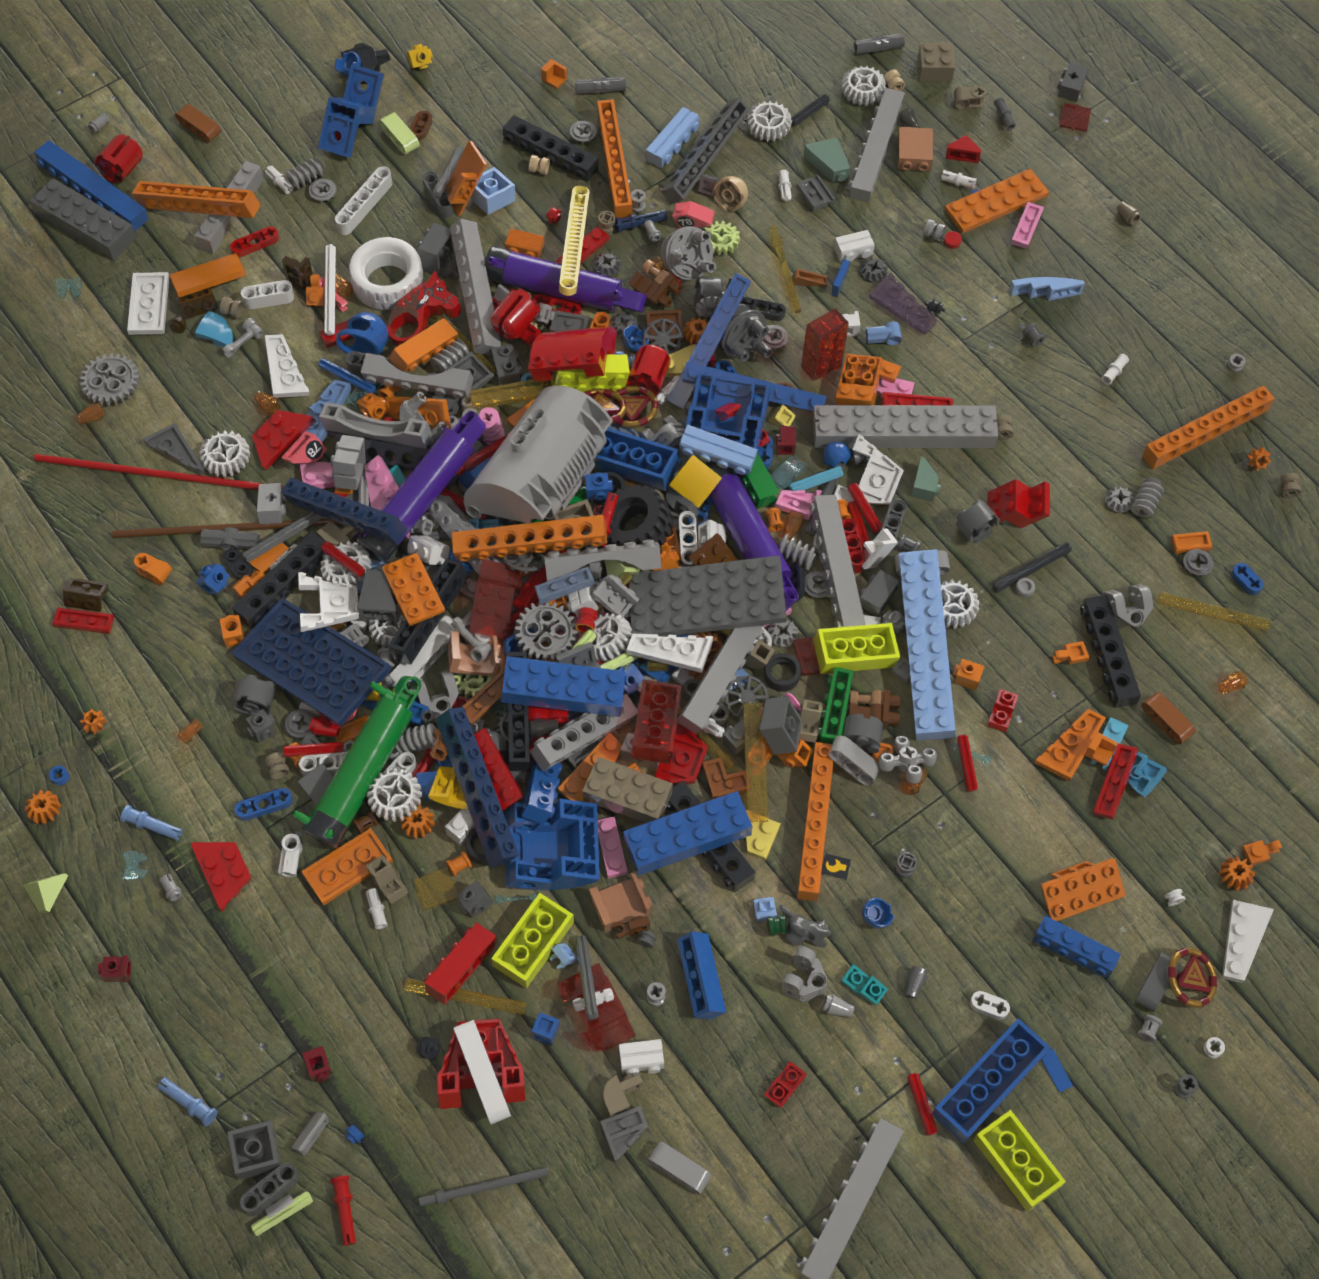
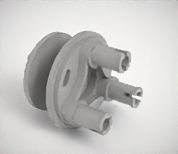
(688, 253)

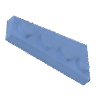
(336, 394)

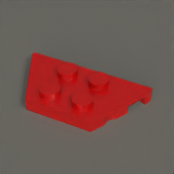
(279, 434)
(685, 760)
(223, 869)

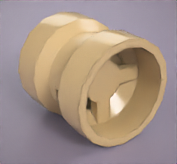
(894, 81)
(539, 165)

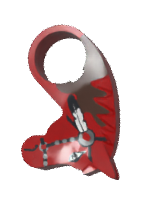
(419, 304)

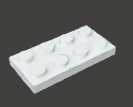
(148, 303)

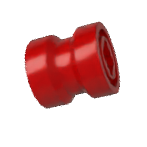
(586, 619)

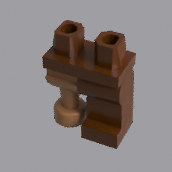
(660, 287)
(878, 707)

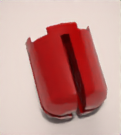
(119, 158)
(514, 314)
(649, 368)

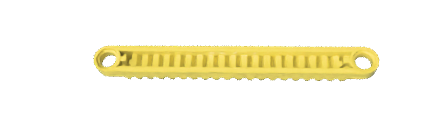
(574, 241)

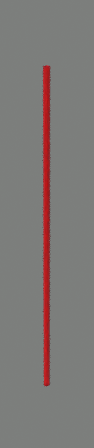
(151, 472)

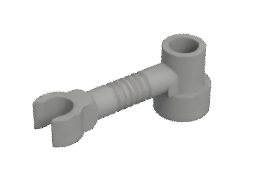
(252, 329)
(480, 650)

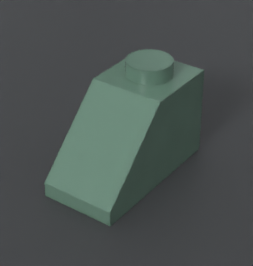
(926, 482)

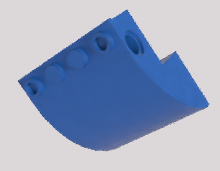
(714, 392)
(557, 853)

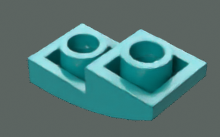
(863, 985)

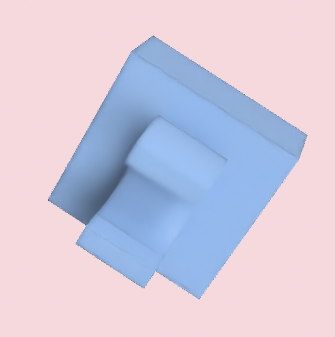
(764, 907)
(565, 955)

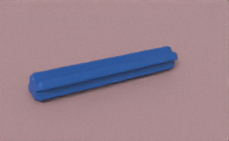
(347, 376)

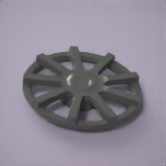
(663, 338)
(525, 560)
(746, 695)

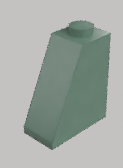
(828, 159)

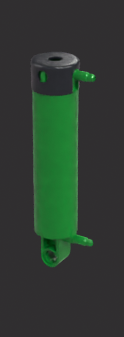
(362, 763)

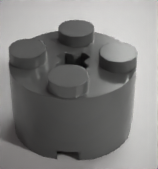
(708, 287)
(977, 521)
(252, 695)
(863, 732)

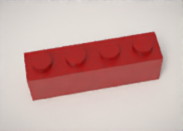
(460, 963)

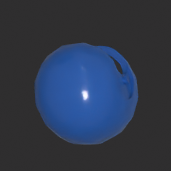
(369, 334)

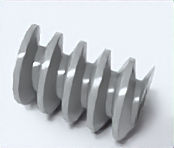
(305, 172)
(449, 356)
(1147, 498)
(797, 552)
(417, 739)

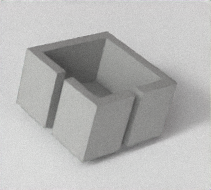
(348, 462)

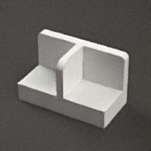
(878, 549)

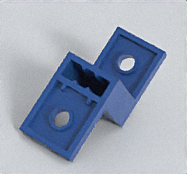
(348, 112)

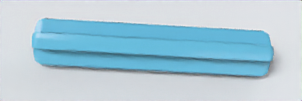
(817, 479)

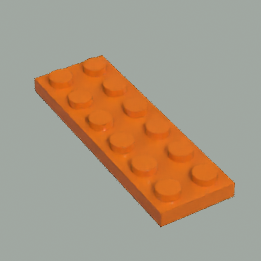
(996, 201)

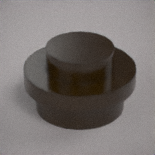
(177, 324)

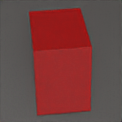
(963, 150)

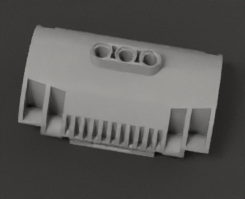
(541, 458)

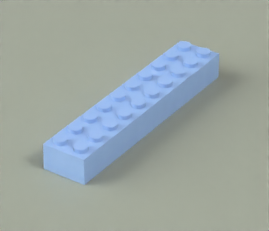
(927, 645)

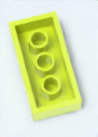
(614, 379)
(856, 648)
(532, 940)
(1019, 1160)

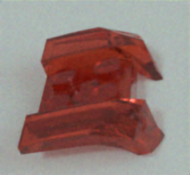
(494, 599)
(612, 1022)

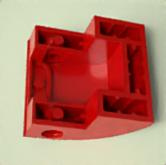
(571, 350)

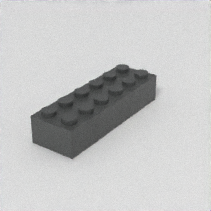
(83, 219)

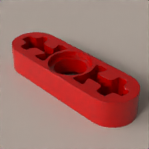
(241, 242)
(553, 301)

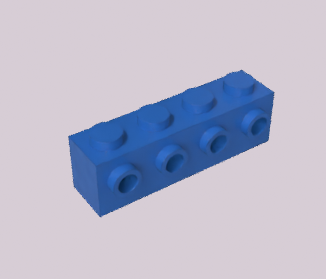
(541, 793)
(1076, 947)
(701, 975)

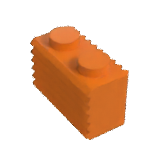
(525, 242)

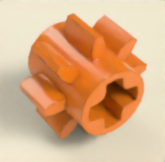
(1259, 458)
(93, 721)

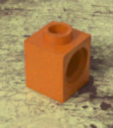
(233, 637)

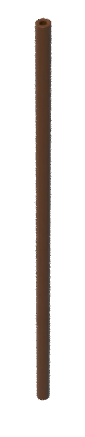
(197, 529)

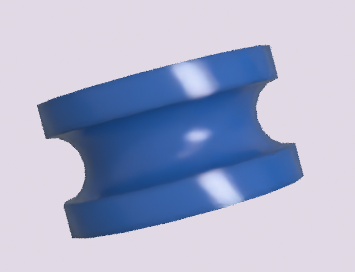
(59, 781)

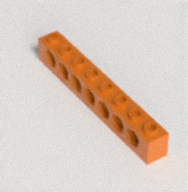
(614, 158)
(196, 199)
(1208, 427)
(520, 533)
(815, 823)

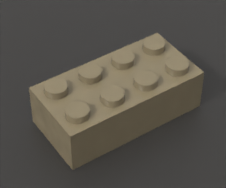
(627, 791)

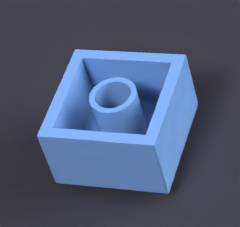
(493, 191)

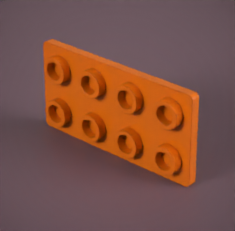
(465, 177)
(413, 589)
(1082, 888)

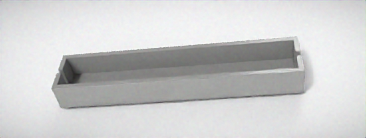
(906, 426)

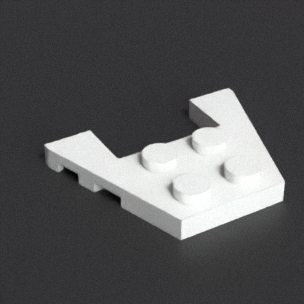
(879, 477)
(336, 600)

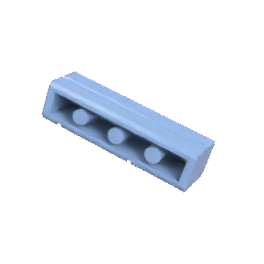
(672, 137)
(718, 449)

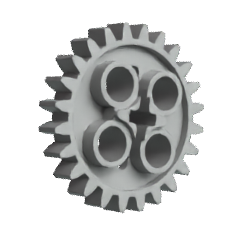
(106, 375)
(533, 619)

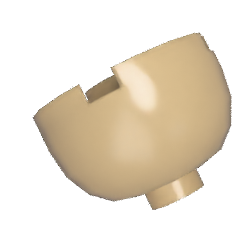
(731, 193)

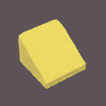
(782, 416)

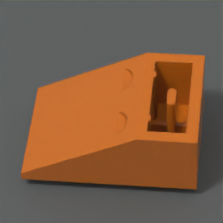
(859, 380)

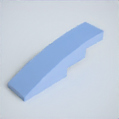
(1052, 287)

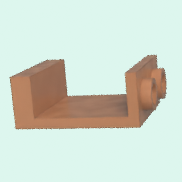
(915, 148)
(461, 661)
(620, 902)

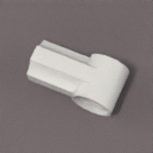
(290, 857)

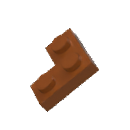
(721, 783)

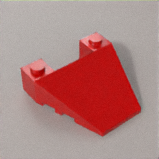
(505, 1064)

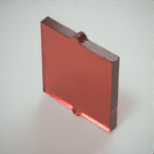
(1075, 117)

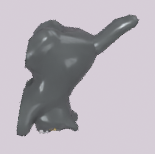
(803, 929)

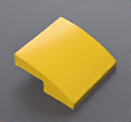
(695, 481)
(447, 789)

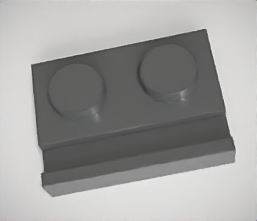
(815, 192)

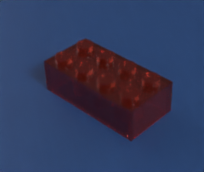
(824, 344)
(656, 721)

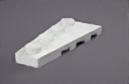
(283, 370)
(672, 650)
(1244, 935)

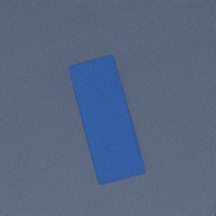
(1056, 1071)

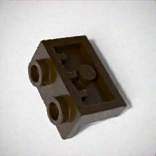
(297, 273)
(197, 303)
(84, 594)

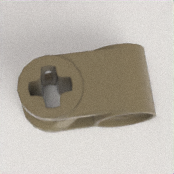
(968, 97)

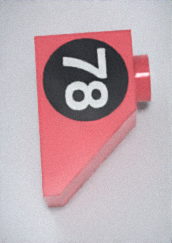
(692, 215)
(305, 450)

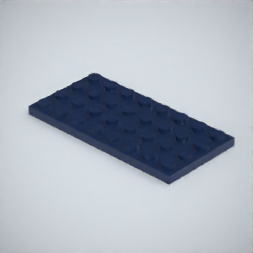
(313, 664)

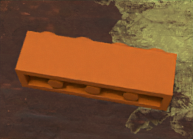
(423, 346)

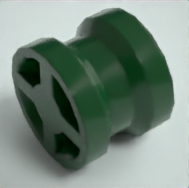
(776, 925)

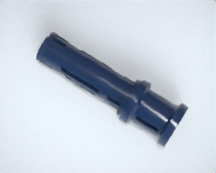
(633, 221)

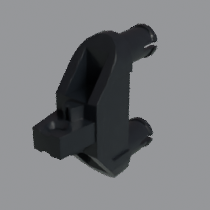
(369, 58)

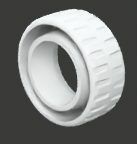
(381, 253)

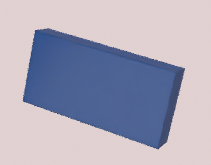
(840, 278)

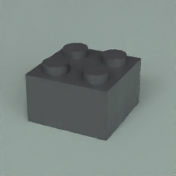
(435, 248)
(781, 725)
(254, 1150)

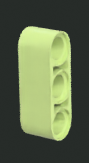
(399, 133)

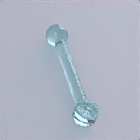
(986, 759)
(499, 899)

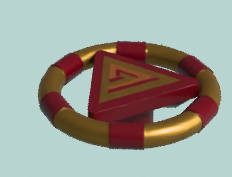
(599, 396)
(635, 405)
(1192, 977)

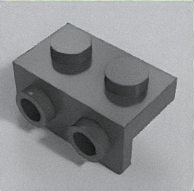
(568, 321)
(582, 655)

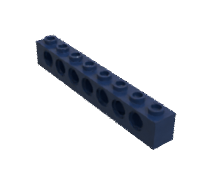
(344, 510)
(477, 787)

